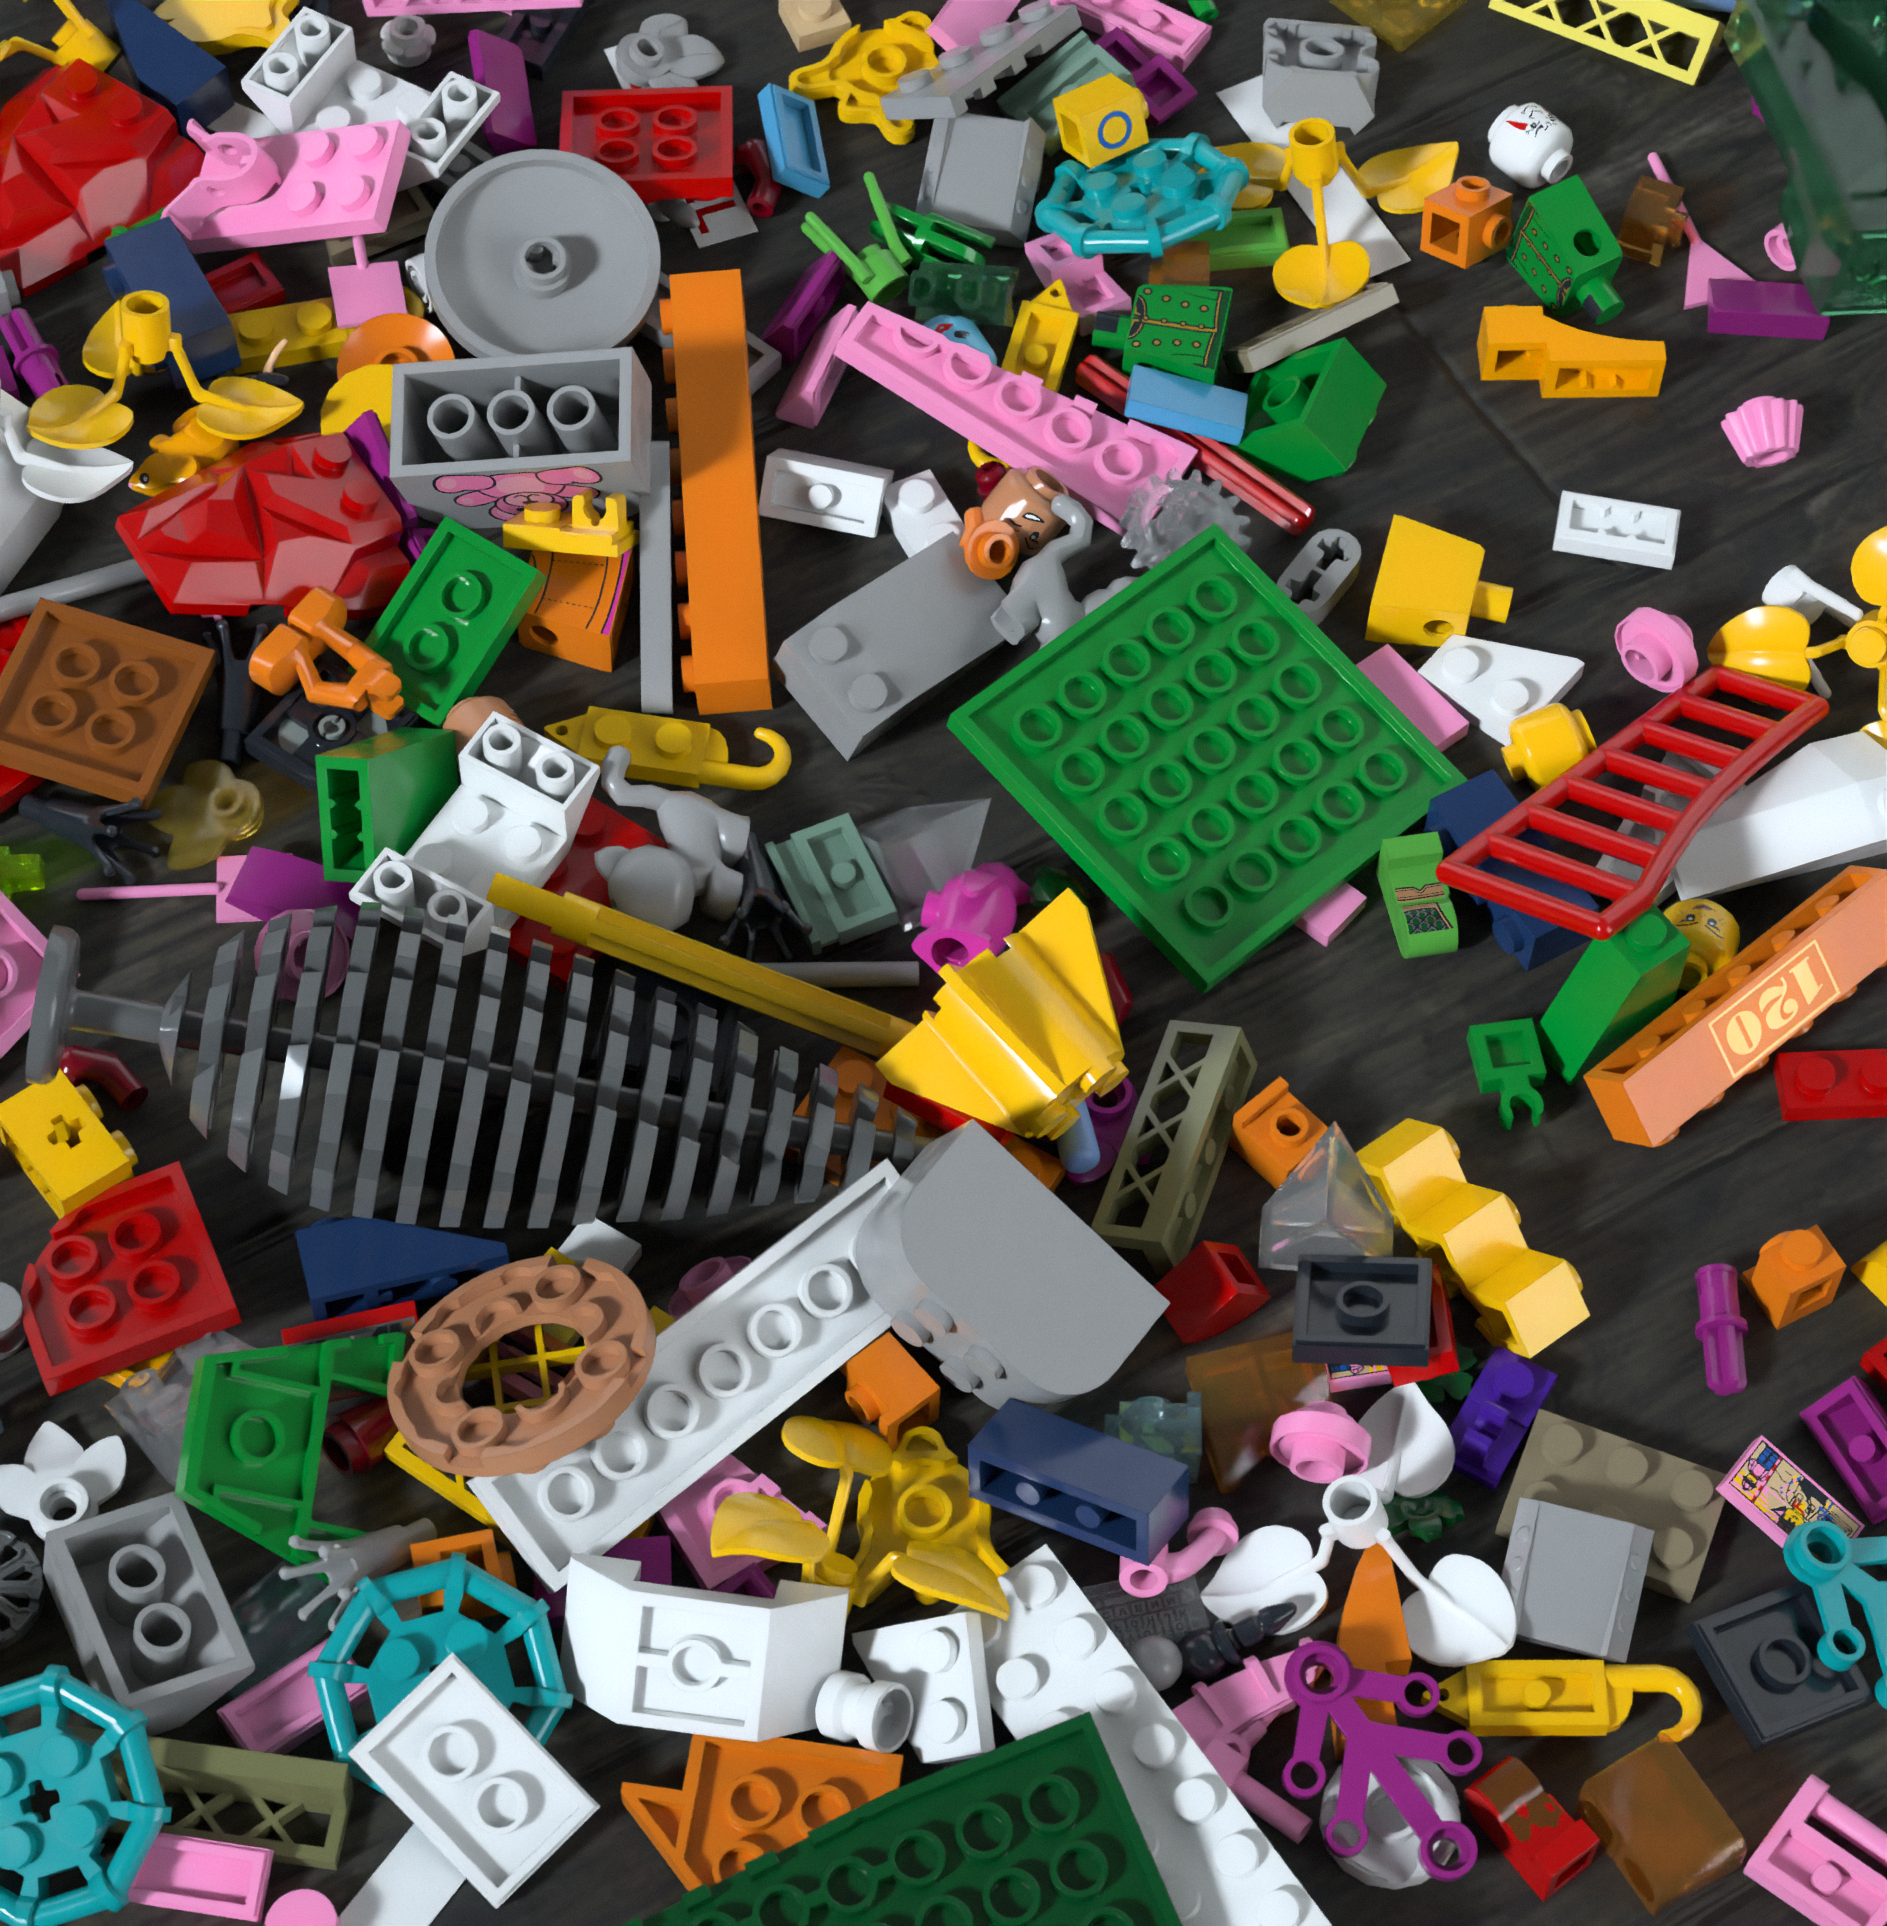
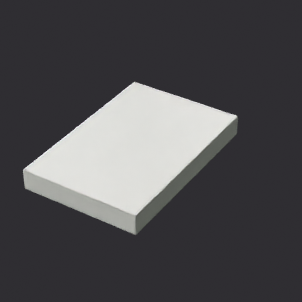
(474, 1780)

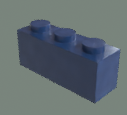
(160, 261)
(1463, 815)
(1078, 1481)

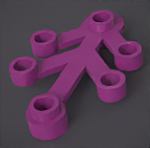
(1373, 1750)

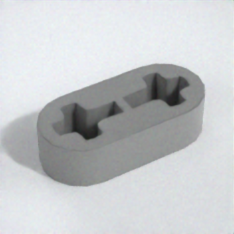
(1327, 585)

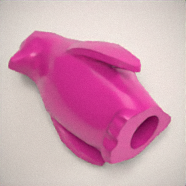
(970, 915)

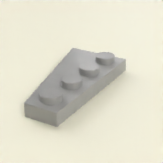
(972, 69)

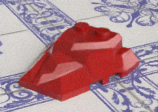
(79, 163)
(271, 531)

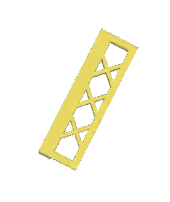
(1655, 11)

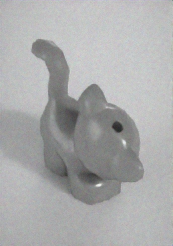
(1040, 593)
(701, 846)

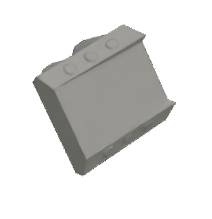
(1319, 72)
(984, 174)
(1575, 1578)

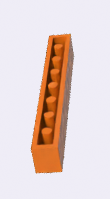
(719, 494)

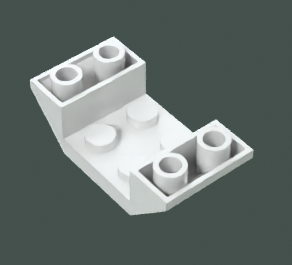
(317, 83)
(507, 817)
(696, 1654)

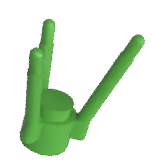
(872, 269)

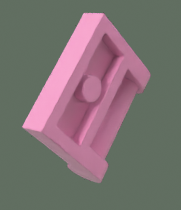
(1817, 1873)

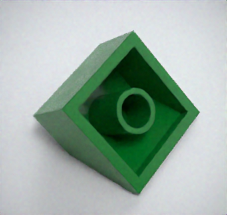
(1310, 412)

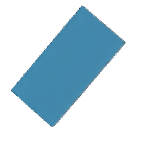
(793, 140)
(1186, 405)

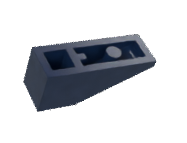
(170, 66)
(382, 1263)

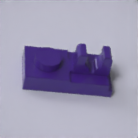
(1498, 1416)

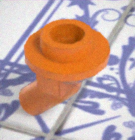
(988, 545)

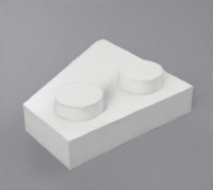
(1498, 681)
(946, 1676)

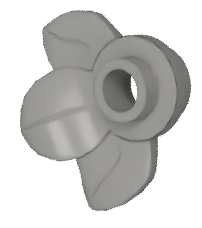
(666, 55)

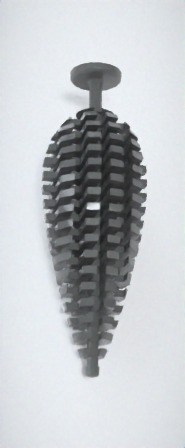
(603, 1099)

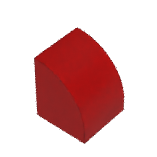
(1211, 1291)

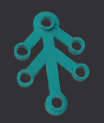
(1839, 1574)

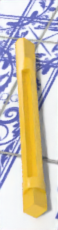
(703, 967)

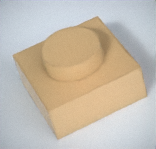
(814, 22)

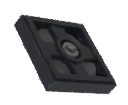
(302, 729)

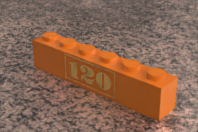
(1744, 1010)

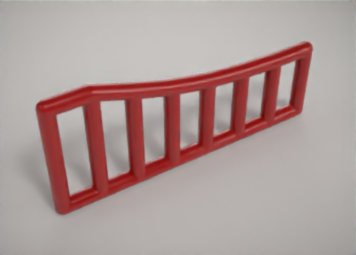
(1615, 757)

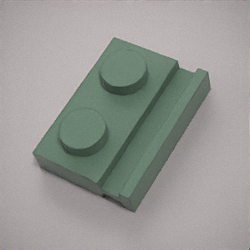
(1064, 71)
(832, 883)

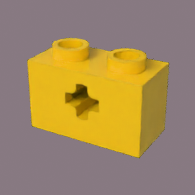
(42, 1126)

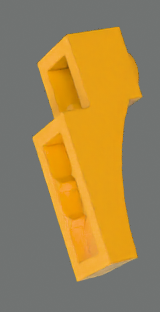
(1567, 361)

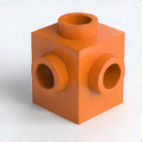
(1466, 221)

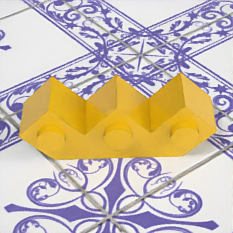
(1475, 1239)

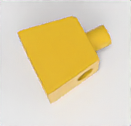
(1430, 587)

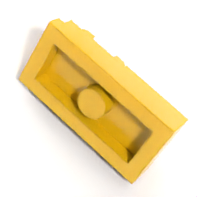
(546, 528)

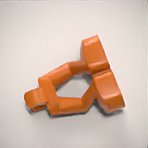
(312, 630)

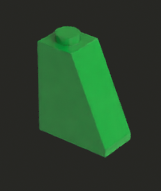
(381, 795)
(1613, 994)

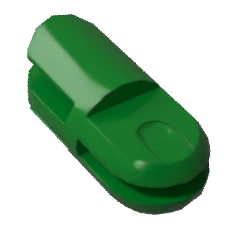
(930, 237)

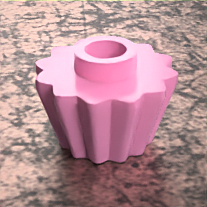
(1765, 430)

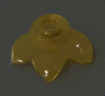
(202, 813)

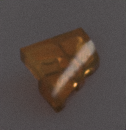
(1244, 1395)

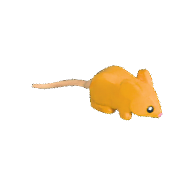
(186, 450)

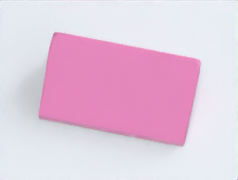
(817, 373)

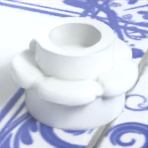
(407, 40)

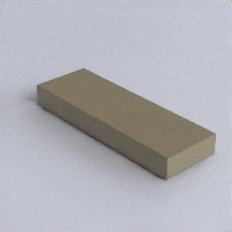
(1308, 329)

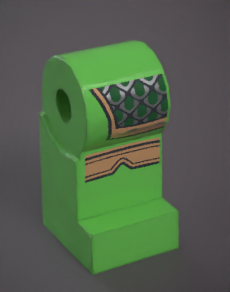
(1414, 897)

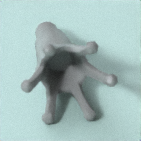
(352, 1559)

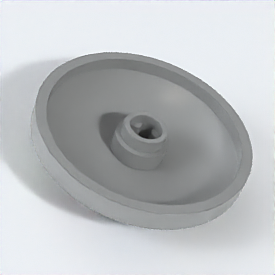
(541, 256)

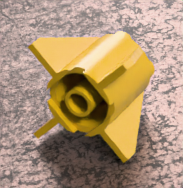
(1019, 1030)

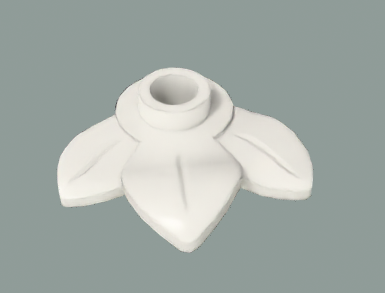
(61, 1476)

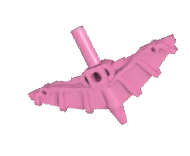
(1230, 1721)

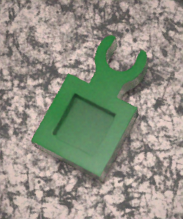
(1511, 1062)

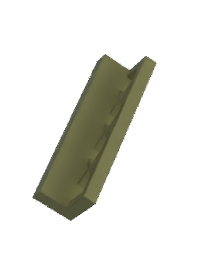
(1198, 1149)
(250, 1778)

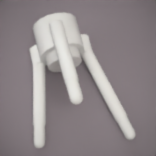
(1797, 591)

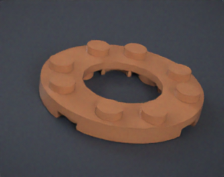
(482, 1441)

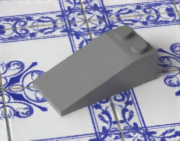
(891, 646)

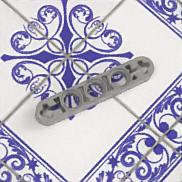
(656, 586)

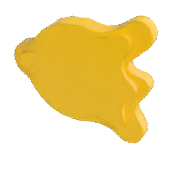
(228, 24)
(867, 68)
(921, 1500)

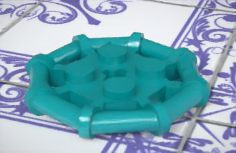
(1143, 197)
(428, 1641)
(87, 1800)

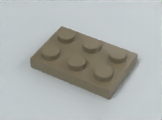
(1625, 1482)

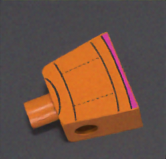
(579, 607)

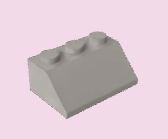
(146, 1610)

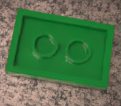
(452, 618)

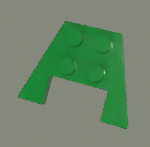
(260, 1434)

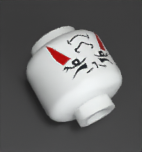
(1530, 145)

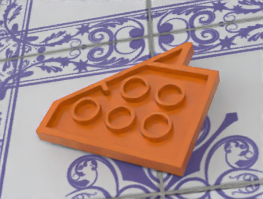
(753, 1799)

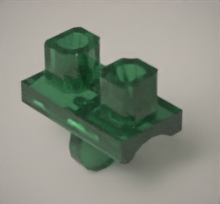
(964, 290)

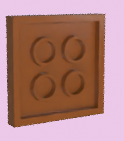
(98, 701)

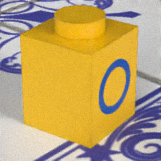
(1101, 120)

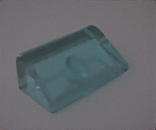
(272, 1625)

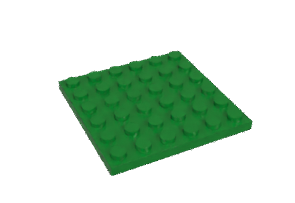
(1206, 756)

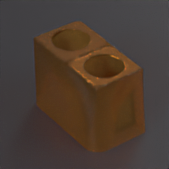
(1661, 1824)

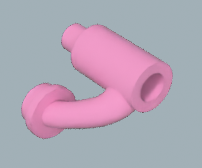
(1208, 1535)

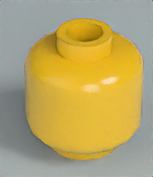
(1546, 744)

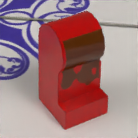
(1530, 1827)

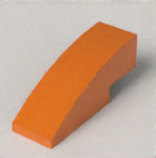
(1373, 1632)

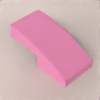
(1084, 280)

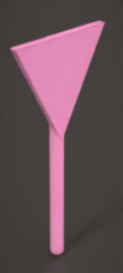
(1703, 260)

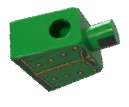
(1567, 252)
(1170, 330)

